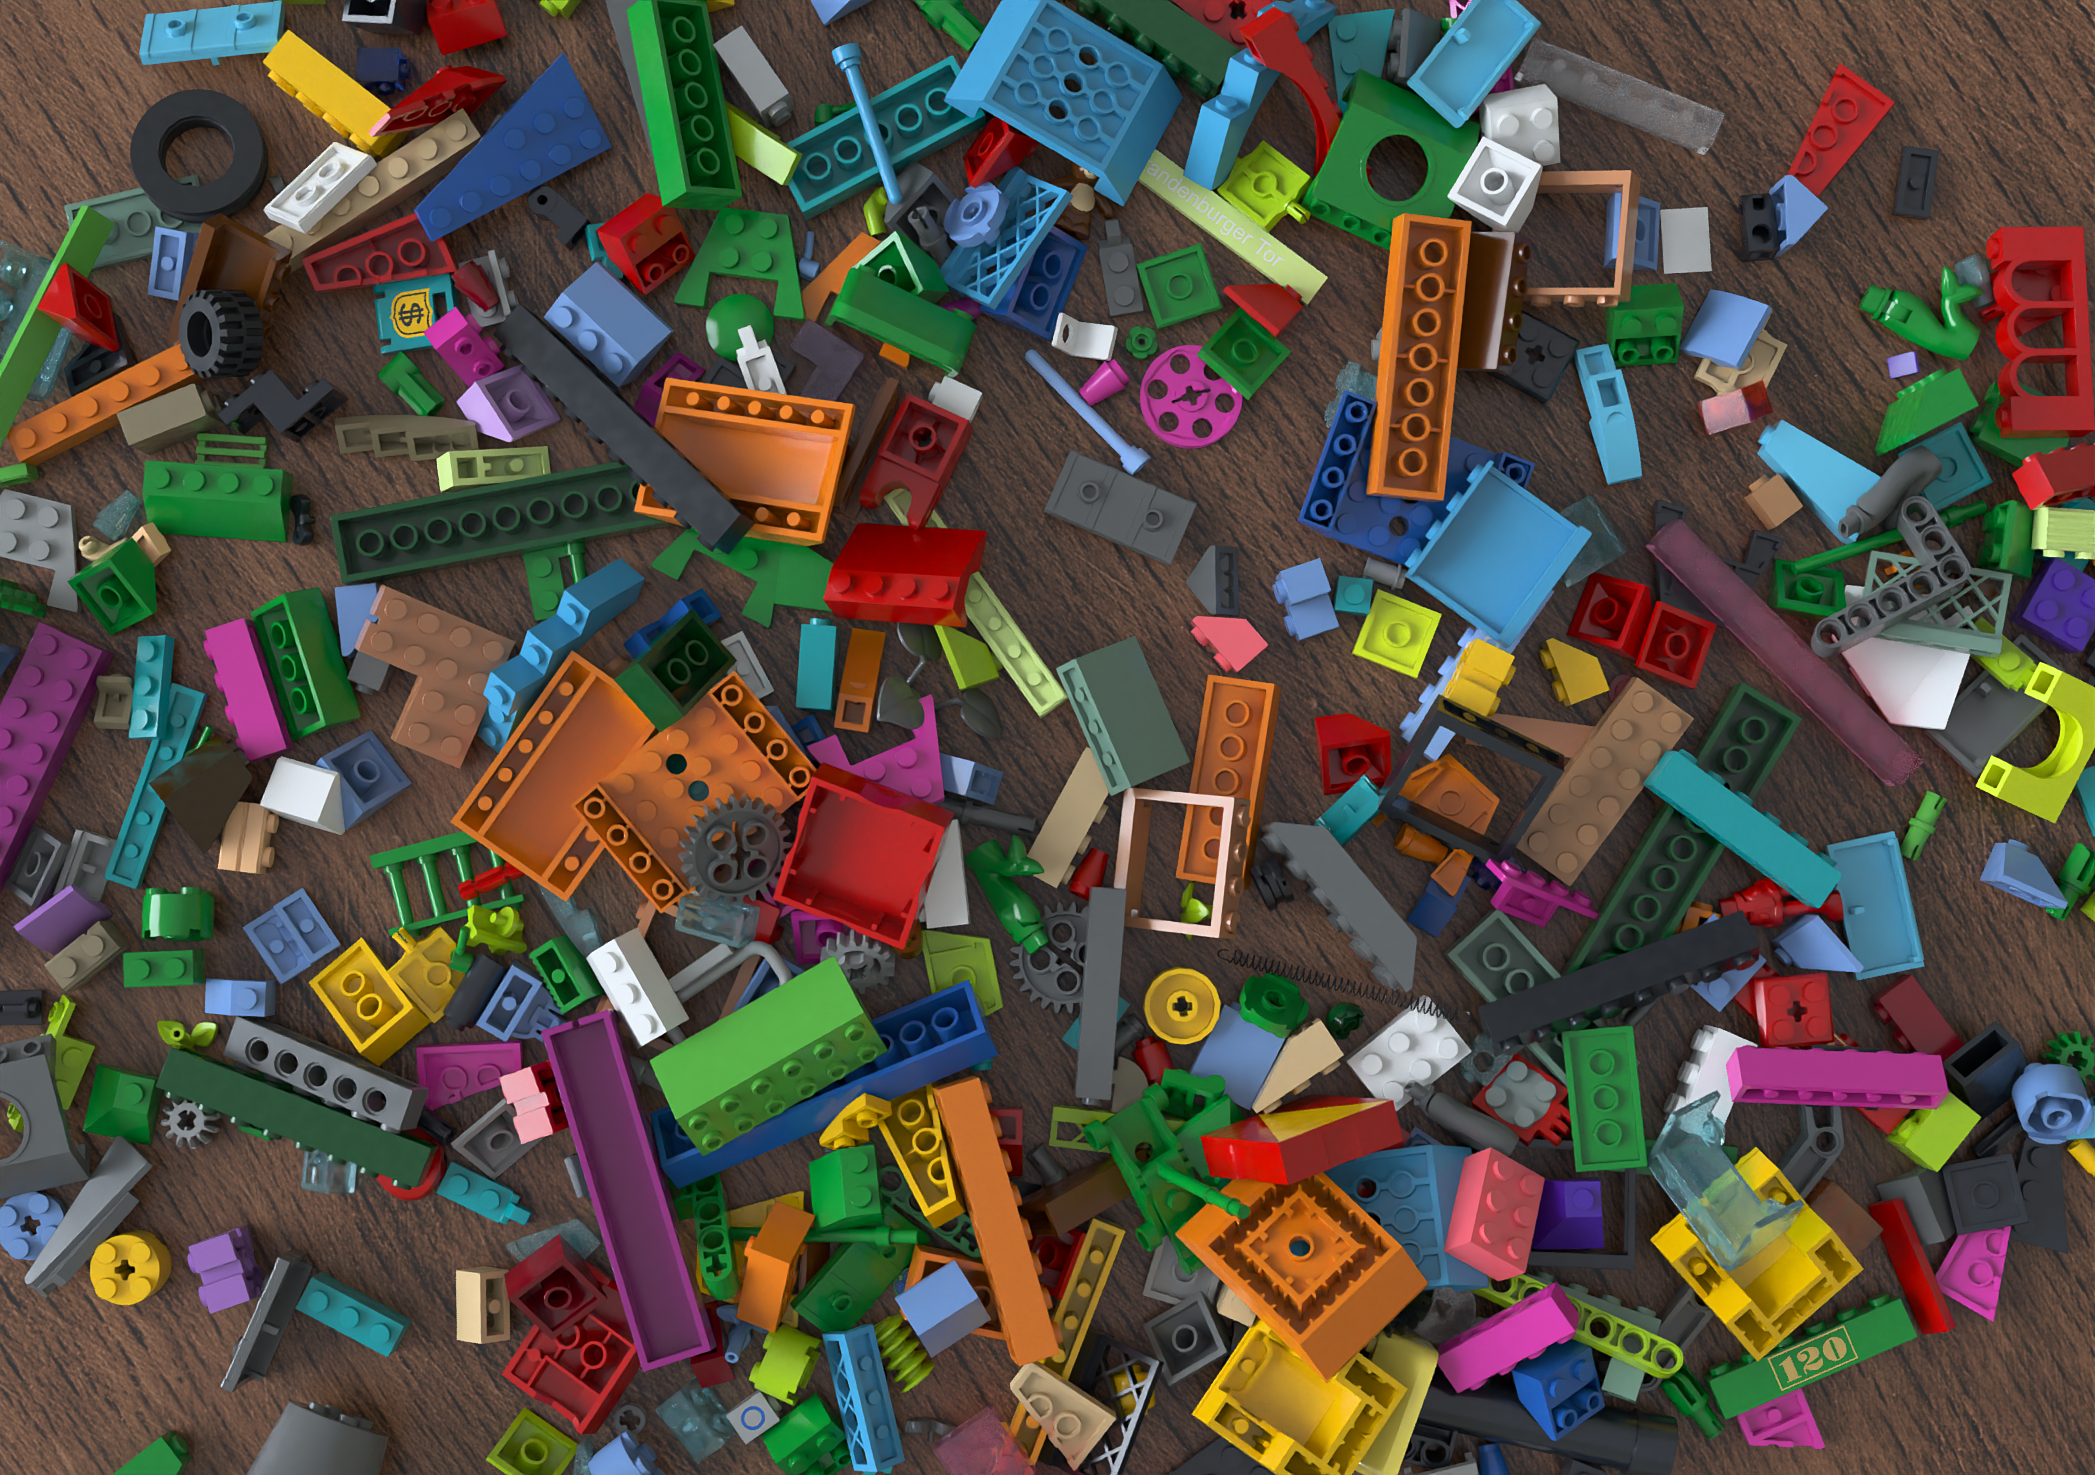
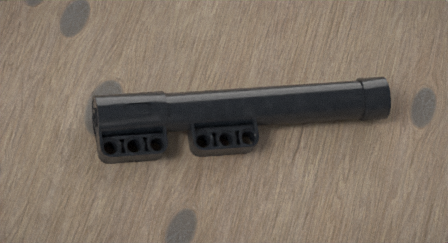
(1613, 1437)

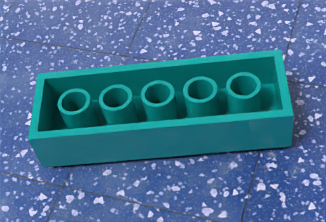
(912, 123)

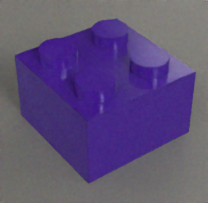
(2058, 606)

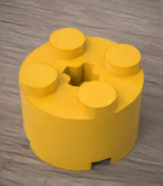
(117, 1282)

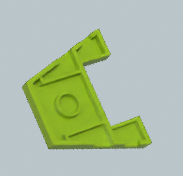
(961, 957)

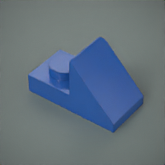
(1435, 907)

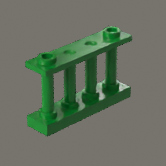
(426, 855)

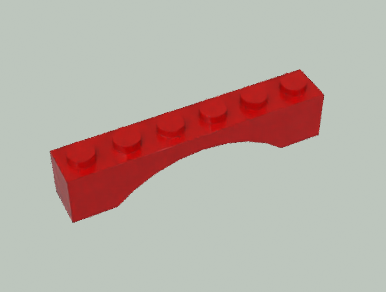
(1276, 45)

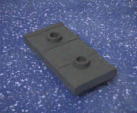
(1120, 508)
(1989, 716)
(273, 1311)

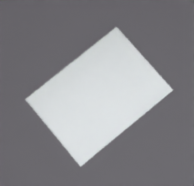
(1685, 240)

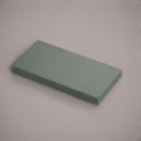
(134, 223)

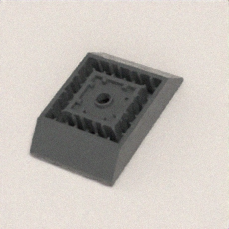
(1350, 898)

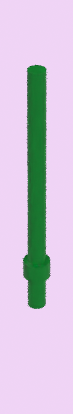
(1951, 516)
(883, 1235)

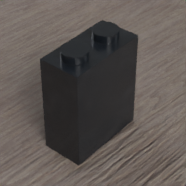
(1985, 1070)

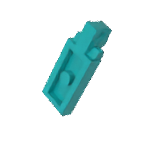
(483, 1195)

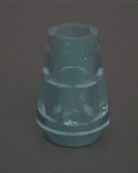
(1975, 272)
(117, 515)

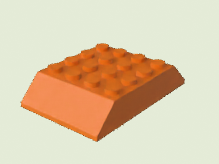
(763, 450)
(556, 754)

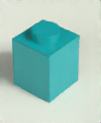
(1352, 596)

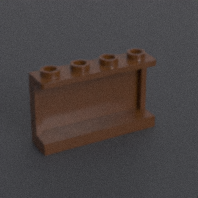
(235, 259)
(1493, 301)

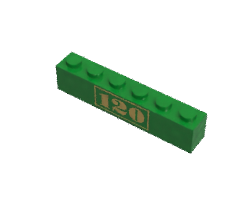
(1810, 1355)

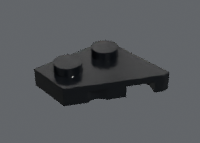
(98, 364)

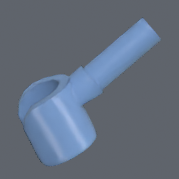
(807, 268)

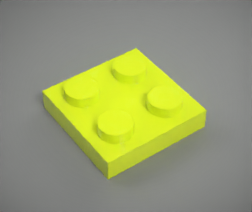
(1396, 633)

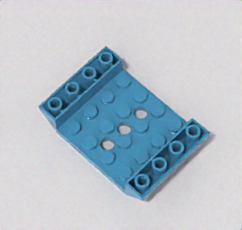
(1106, 125)
(1414, 1206)

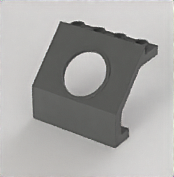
(46, 1152)

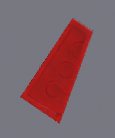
(1840, 127)

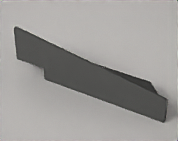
(92, 1217)

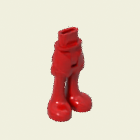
(1765, 905)

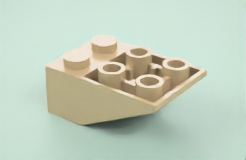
(1299, 1058)

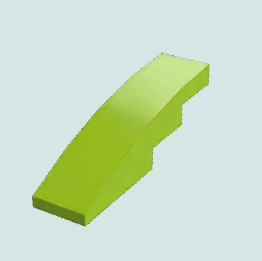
(761, 147)

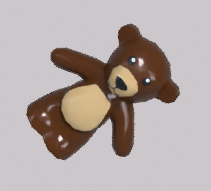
(1076, 216)

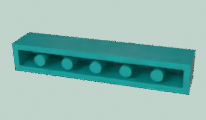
(1743, 828)

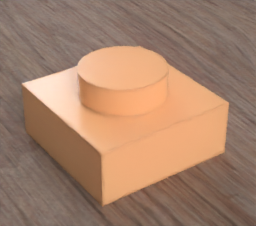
(152, 543)

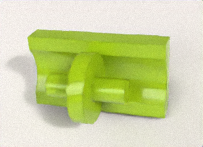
(499, 930)

